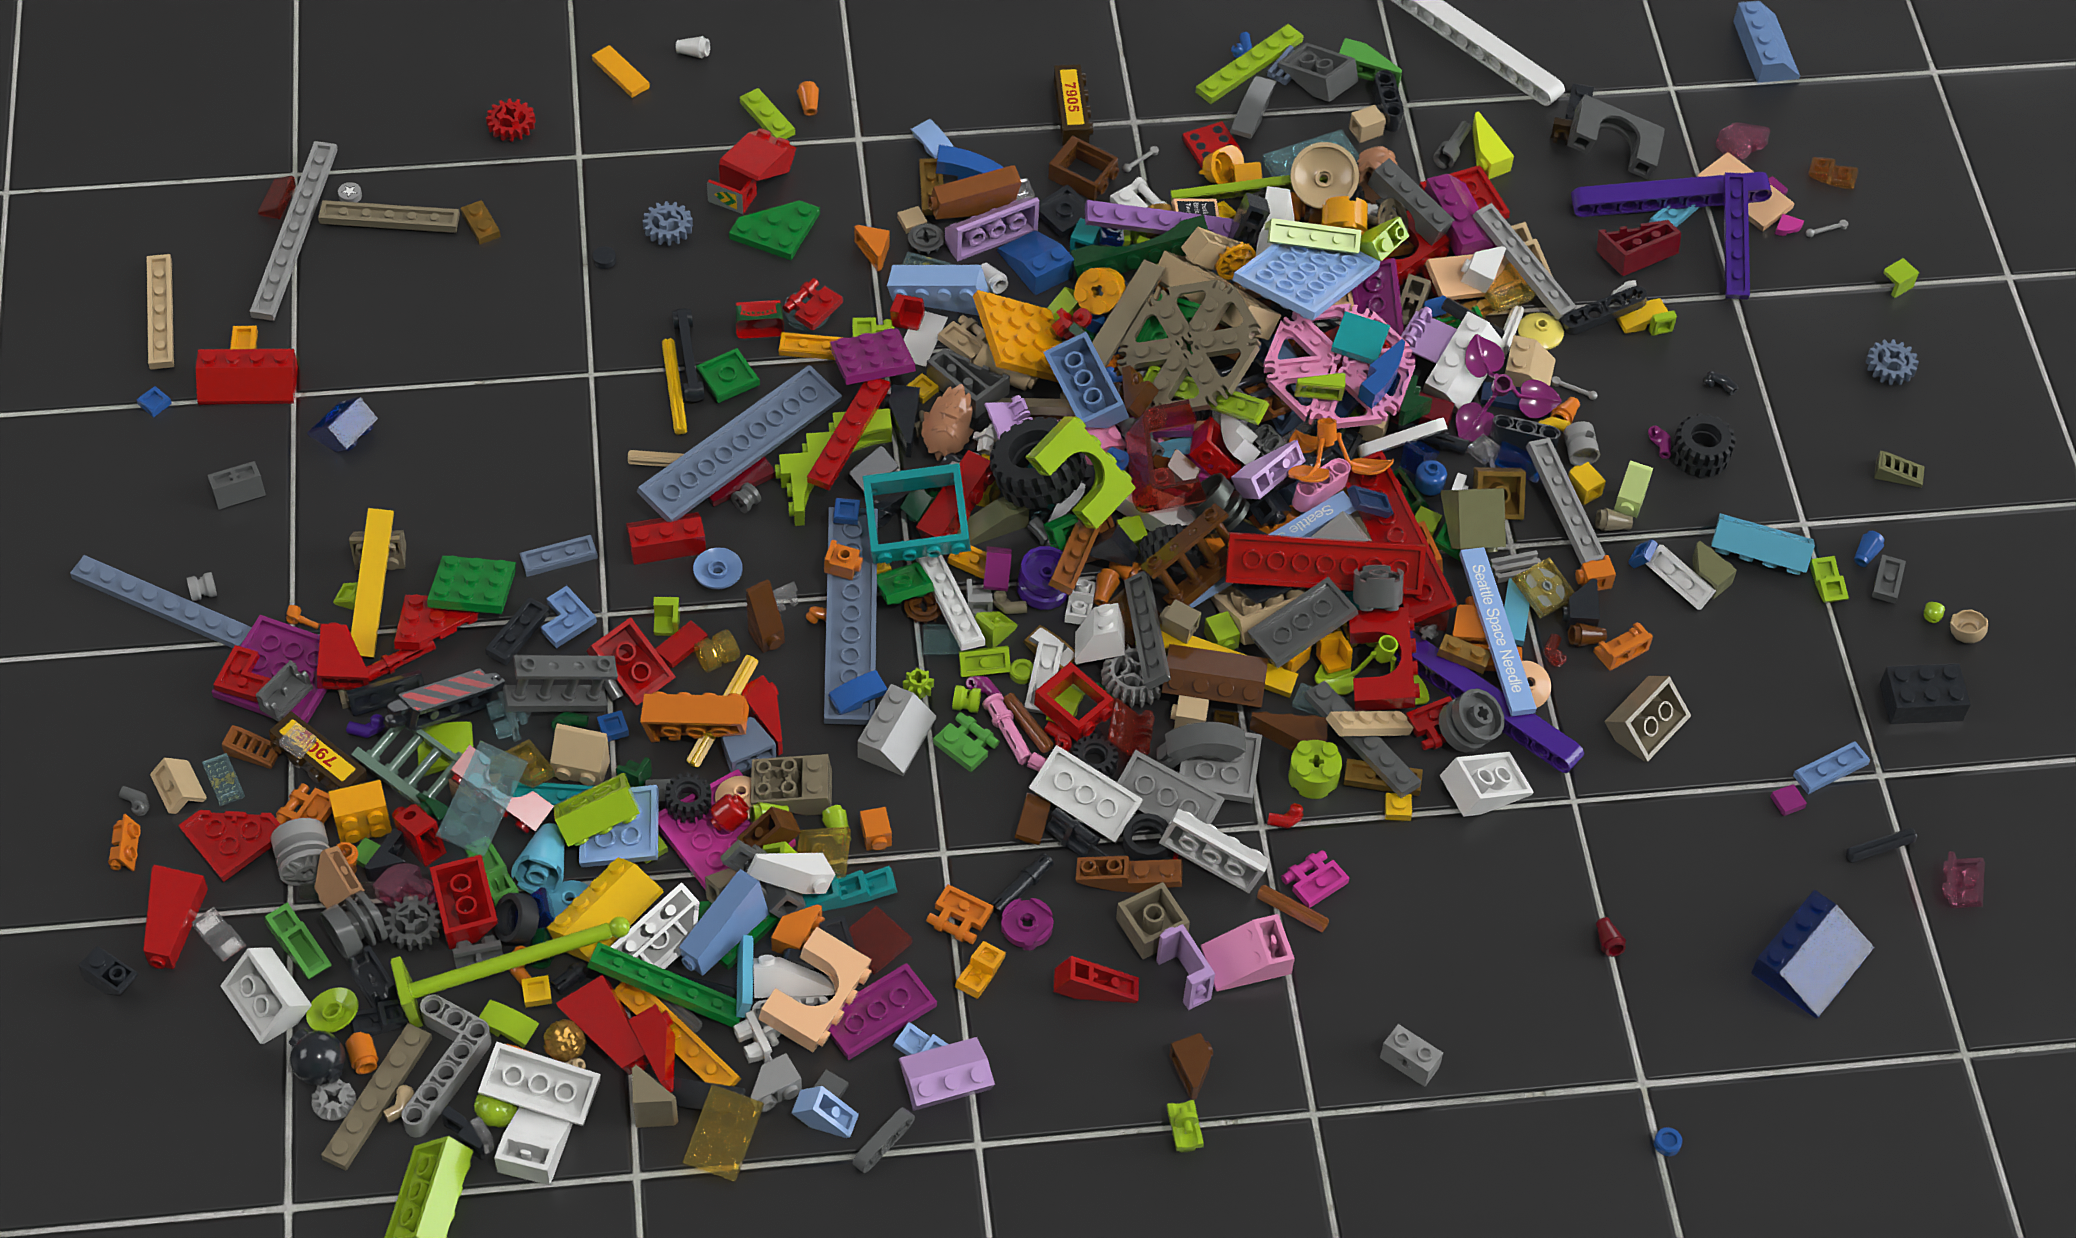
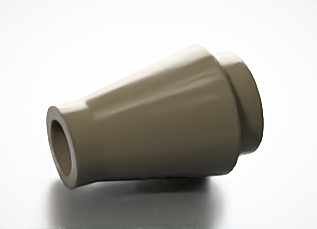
(1611, 520)

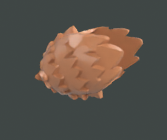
(1367, 163)
(948, 423)

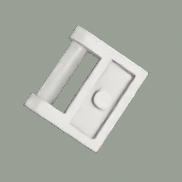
(1128, 195)

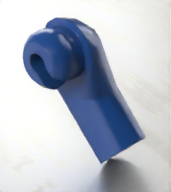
(1244, 45)

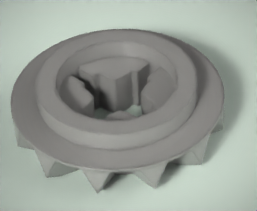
(333, 1110)

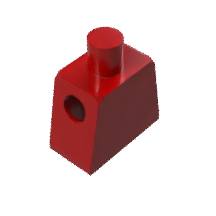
(413, 824)

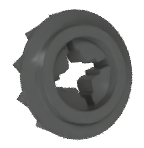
(932, 232)

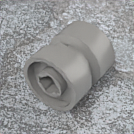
(1581, 443)

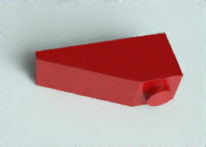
(764, 708)
(1094, 982)
(657, 1041)

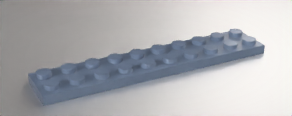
(739, 444)
(850, 620)

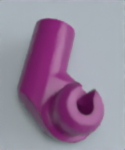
(1662, 440)
(983, 683)

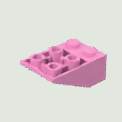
(1249, 953)

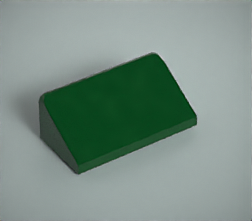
(1409, 490)

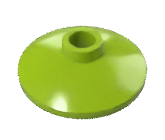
(332, 1010)

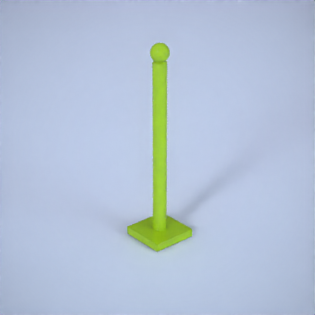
(409, 990)

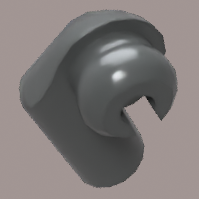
(138, 799)

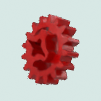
(510, 119)

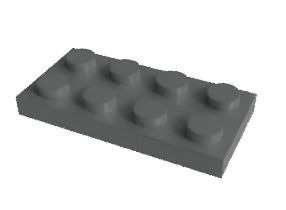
(1302, 622)

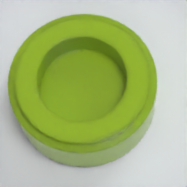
(1021, 671)

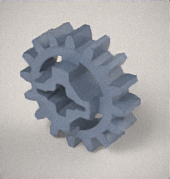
(667, 223)
(1894, 362)

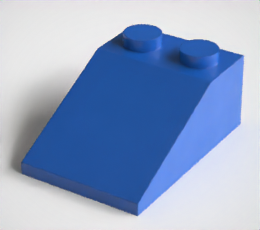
(1038, 261)

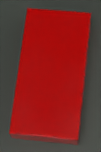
(680, 644)

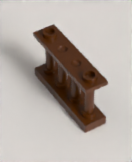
(1204, 576)

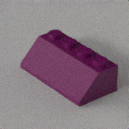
(1459, 203)

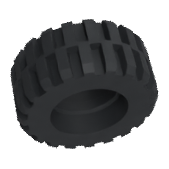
(1026, 485)

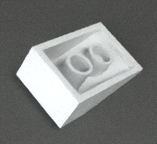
(1485, 782)

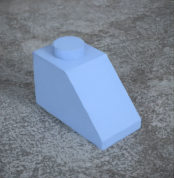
(824, 1112)

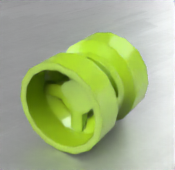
(966, 699)

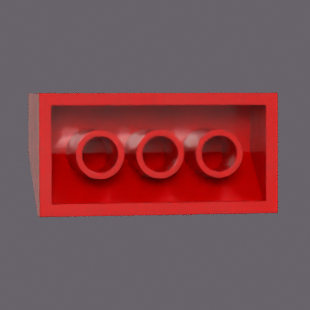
(246, 376)

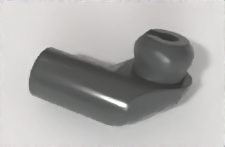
(612, 688)

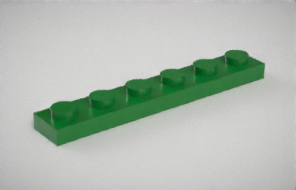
(664, 984)

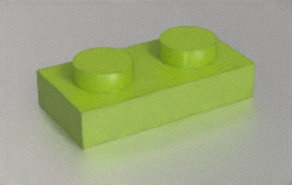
(984, 661)

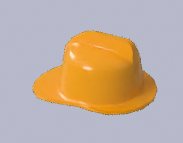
(1217, 164)

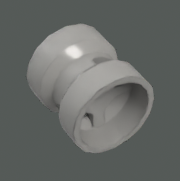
(201, 586)

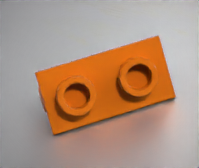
(126, 835)

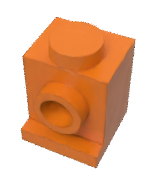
(842, 560)
(1600, 570)

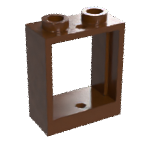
(1089, 154)

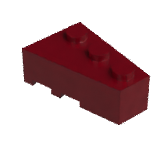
(1638, 247)

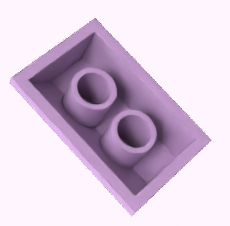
(946, 1073)

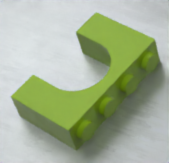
(1110, 482)

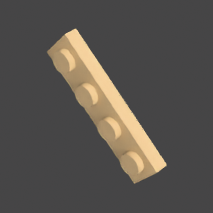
(1369, 723)

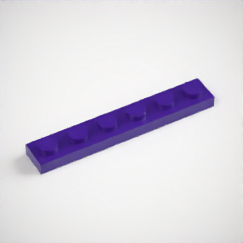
(1736, 236)

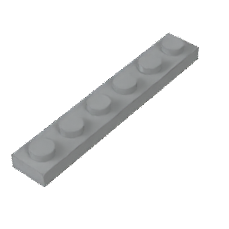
(1524, 261)
(1565, 500)

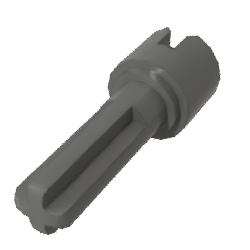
(1449, 150)

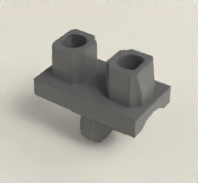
(468, 954)

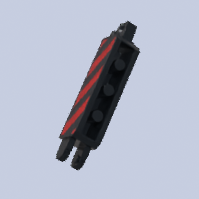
(443, 700)

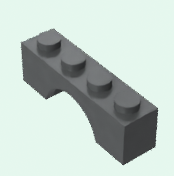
(1392, 182)

